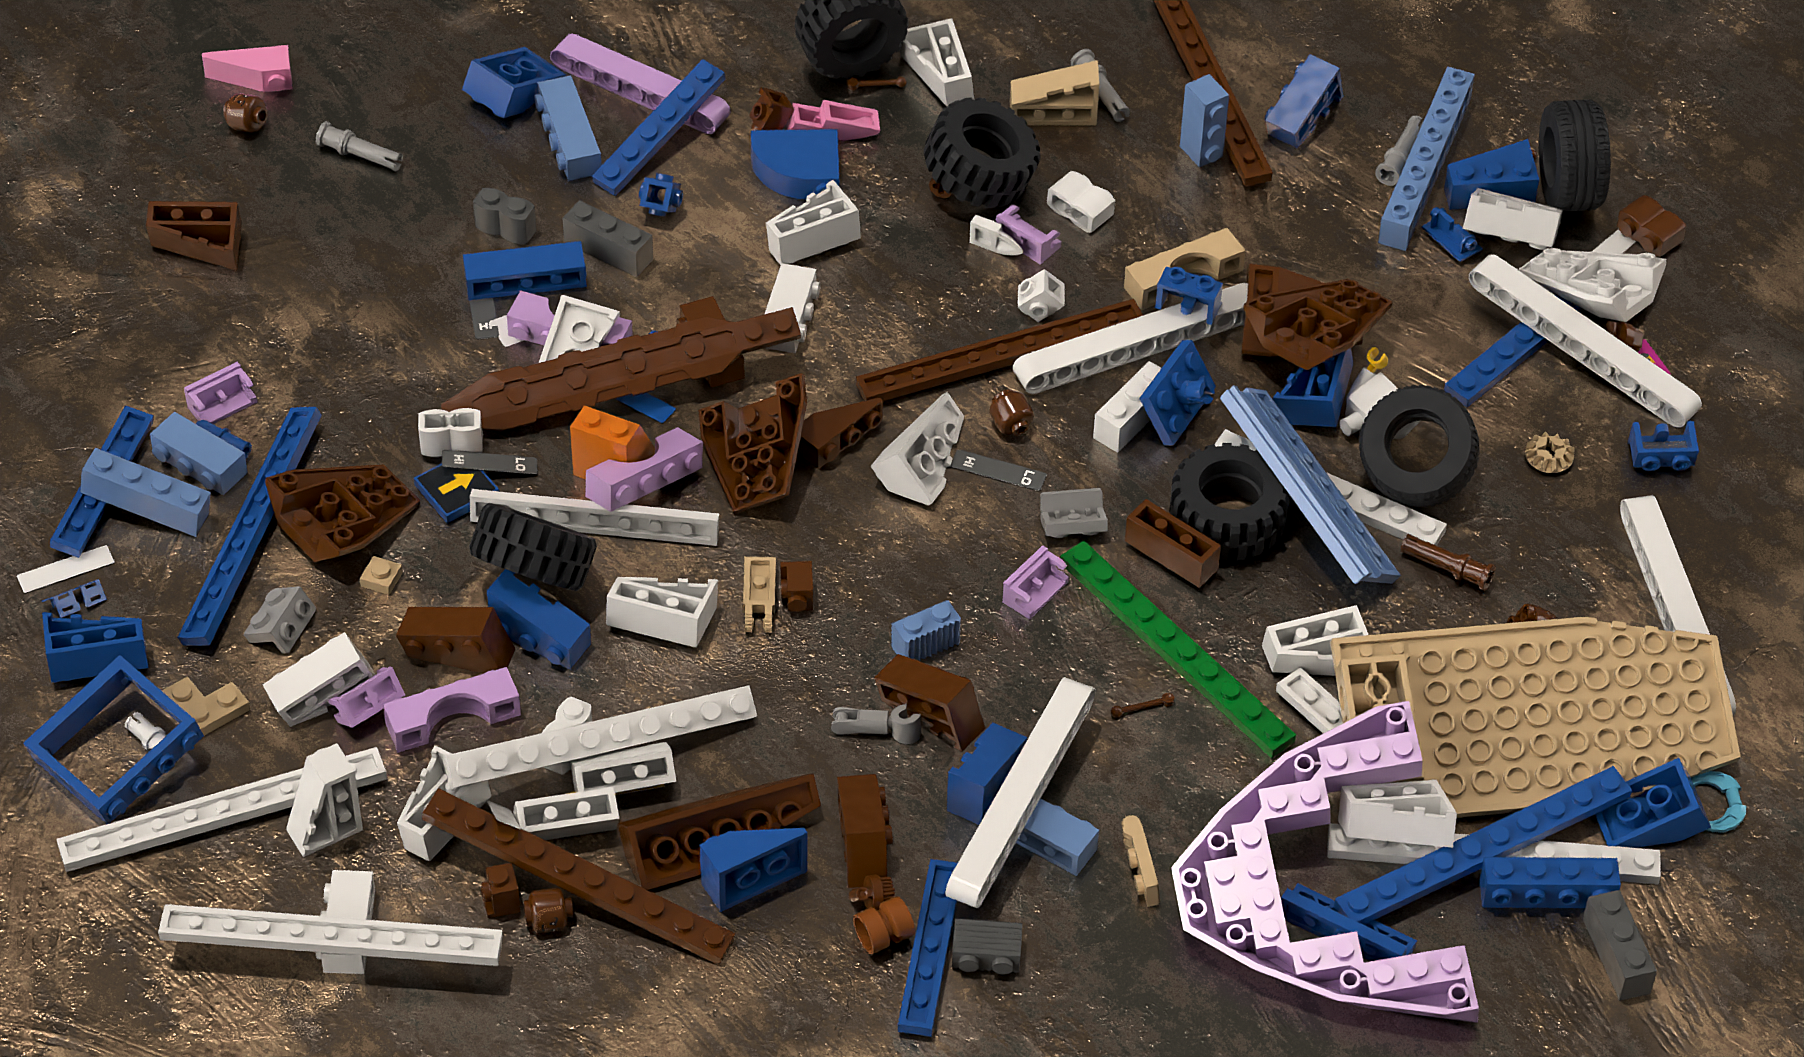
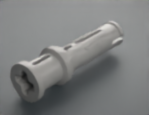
(1106, 91)
(347, 143)
(1396, 157)

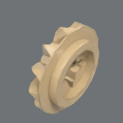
(1541, 458)

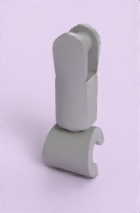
(854, 721)

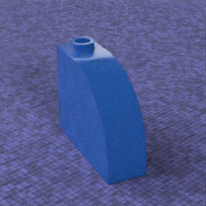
(795, 160)

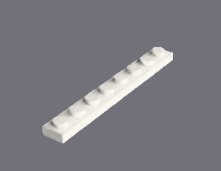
(1371, 507)
(592, 518)

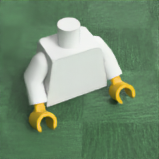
(1366, 392)

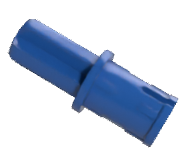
(225, 434)

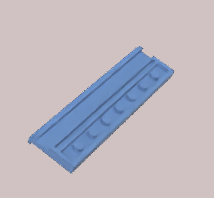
(1309, 486)

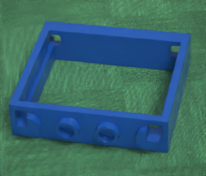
(84, 708)

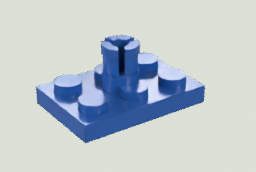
(1178, 392)

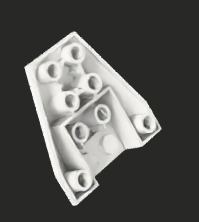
(1601, 283)

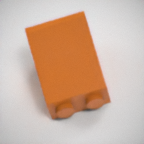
(603, 437)

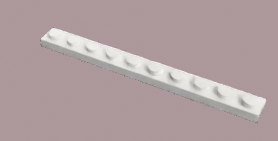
(598, 737)
(199, 815)
(1634, 864)
(331, 935)

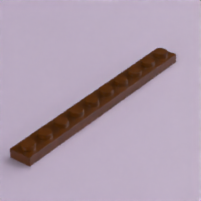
(1200, 62)
(987, 354)
(579, 876)

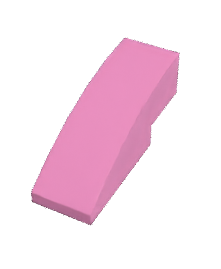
(849, 120)

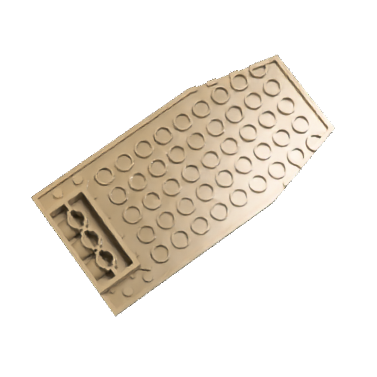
(1544, 704)

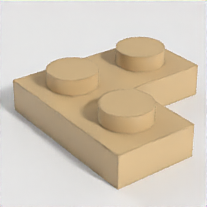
(212, 709)

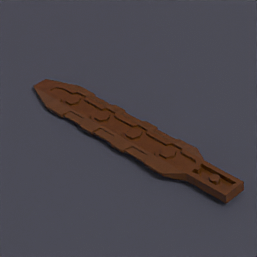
(620, 369)

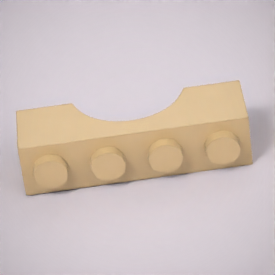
(1213, 255)

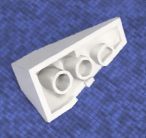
(921, 453)

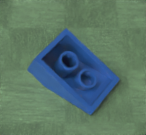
(508, 80)
(1658, 816)
(750, 863)

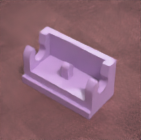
(1033, 242)
(220, 394)
(1035, 583)
(367, 698)

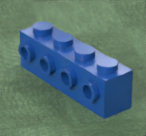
(1545, 881)

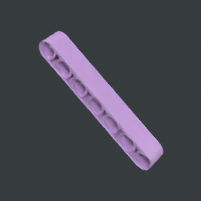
(631, 79)

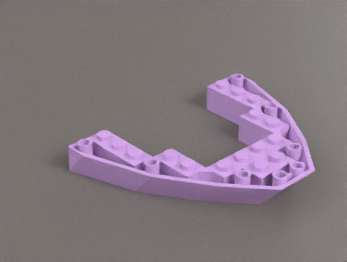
(1233, 895)

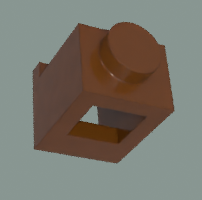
(771, 110)
(797, 585)
(500, 891)

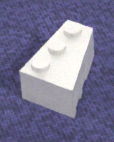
(1308, 639)
(309, 684)
(325, 802)
(1398, 813)

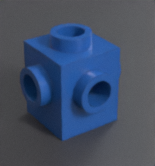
(650, 194)

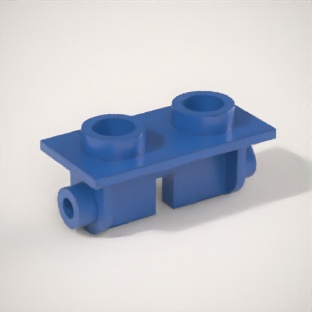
(1451, 236)

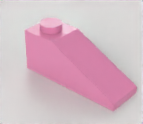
(252, 68)

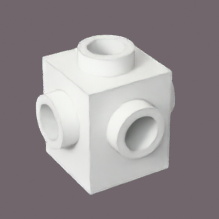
(1041, 295)

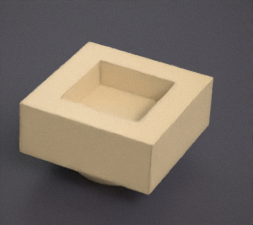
(381, 575)

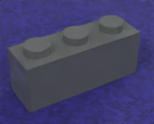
(608, 238)
(1619, 945)

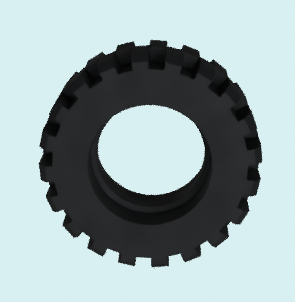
(857, 48)
(971, 174)
(1235, 472)
(532, 547)

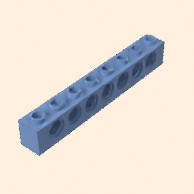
(1426, 159)

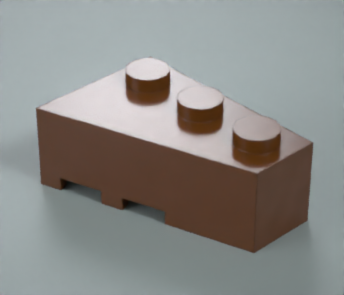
(197, 230)
(939, 696)
(863, 827)

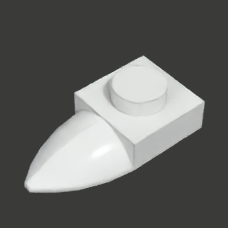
(990, 236)

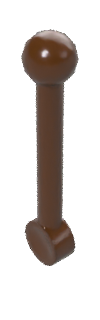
(853, 83)
(1167, 700)

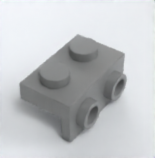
(1073, 512)
(281, 618)

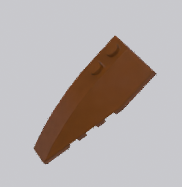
(667, 843)

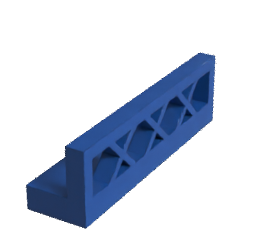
(1319, 916)

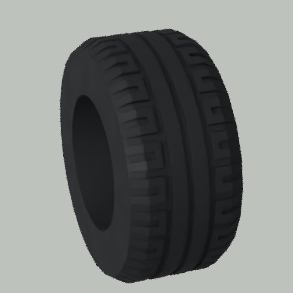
(1574, 155)
(1413, 405)

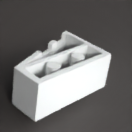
(939, 60)
(1512, 219)
(814, 226)
(662, 610)
(419, 835)

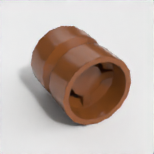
(886, 924)

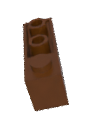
(833, 430)

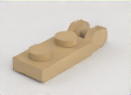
(759, 590)
(1140, 858)

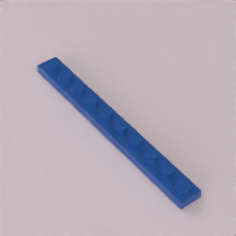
(247, 530)
(1494, 840)

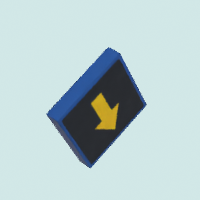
(450, 489)

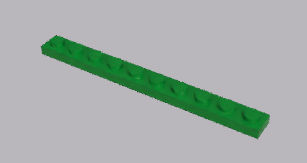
(1178, 650)

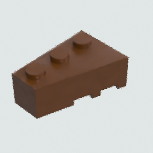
(456, 637)

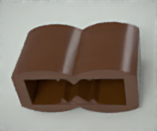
(1651, 225)

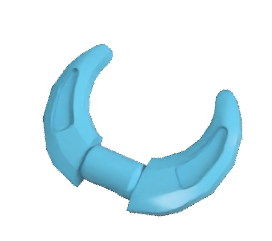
(1726, 784)

